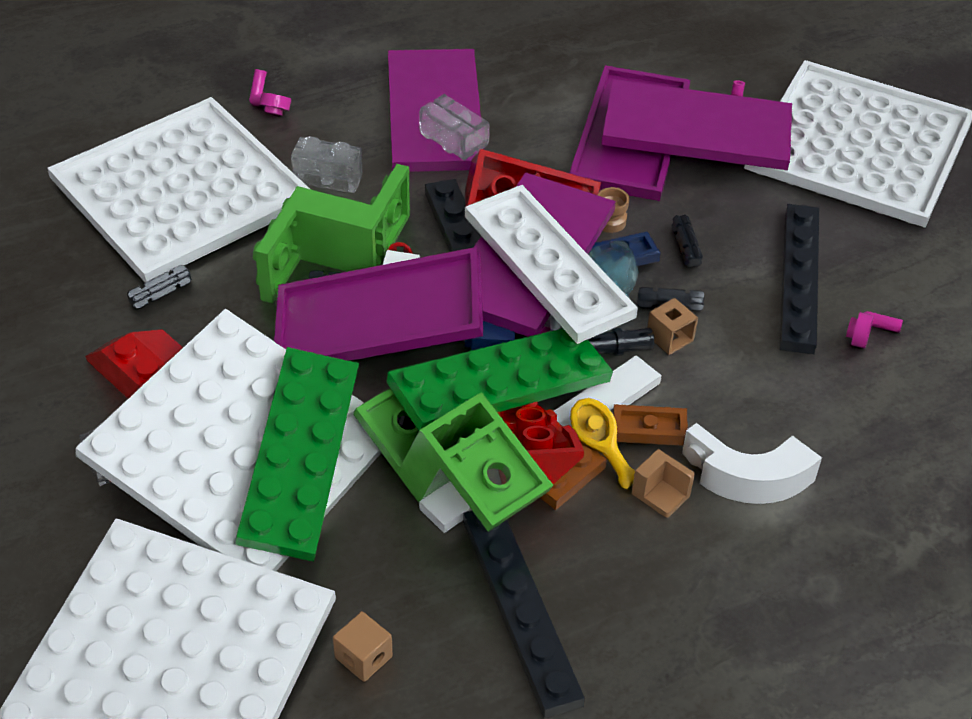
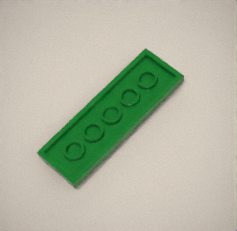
(505, 374)
(298, 455)

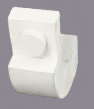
(751, 476)

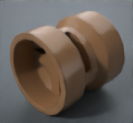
(619, 218)

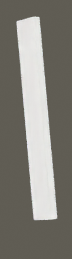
(627, 384)

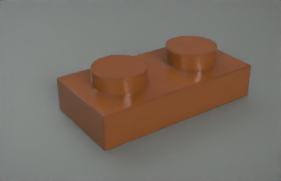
(650, 424)
(575, 478)

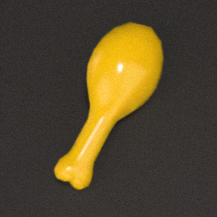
(598, 430)

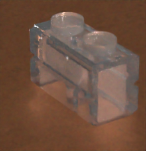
(453, 127)
(327, 164)

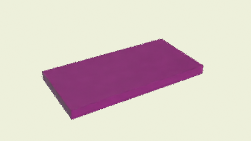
(415, 81)
(698, 124)
(632, 170)
(504, 296)
(384, 307)

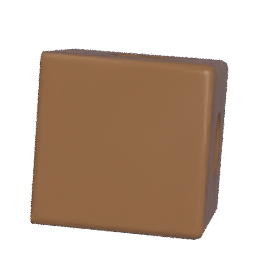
(670, 320)
(363, 646)

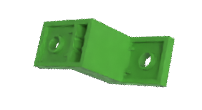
(331, 232)
(457, 451)

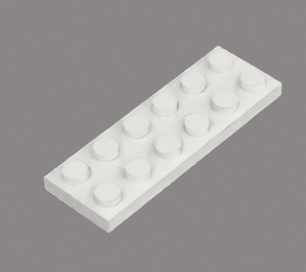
(551, 264)

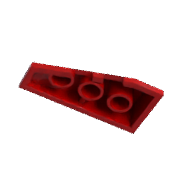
(496, 173)
(546, 440)

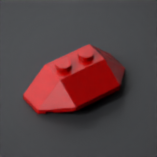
(133, 358)

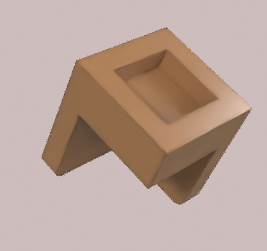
(662, 483)

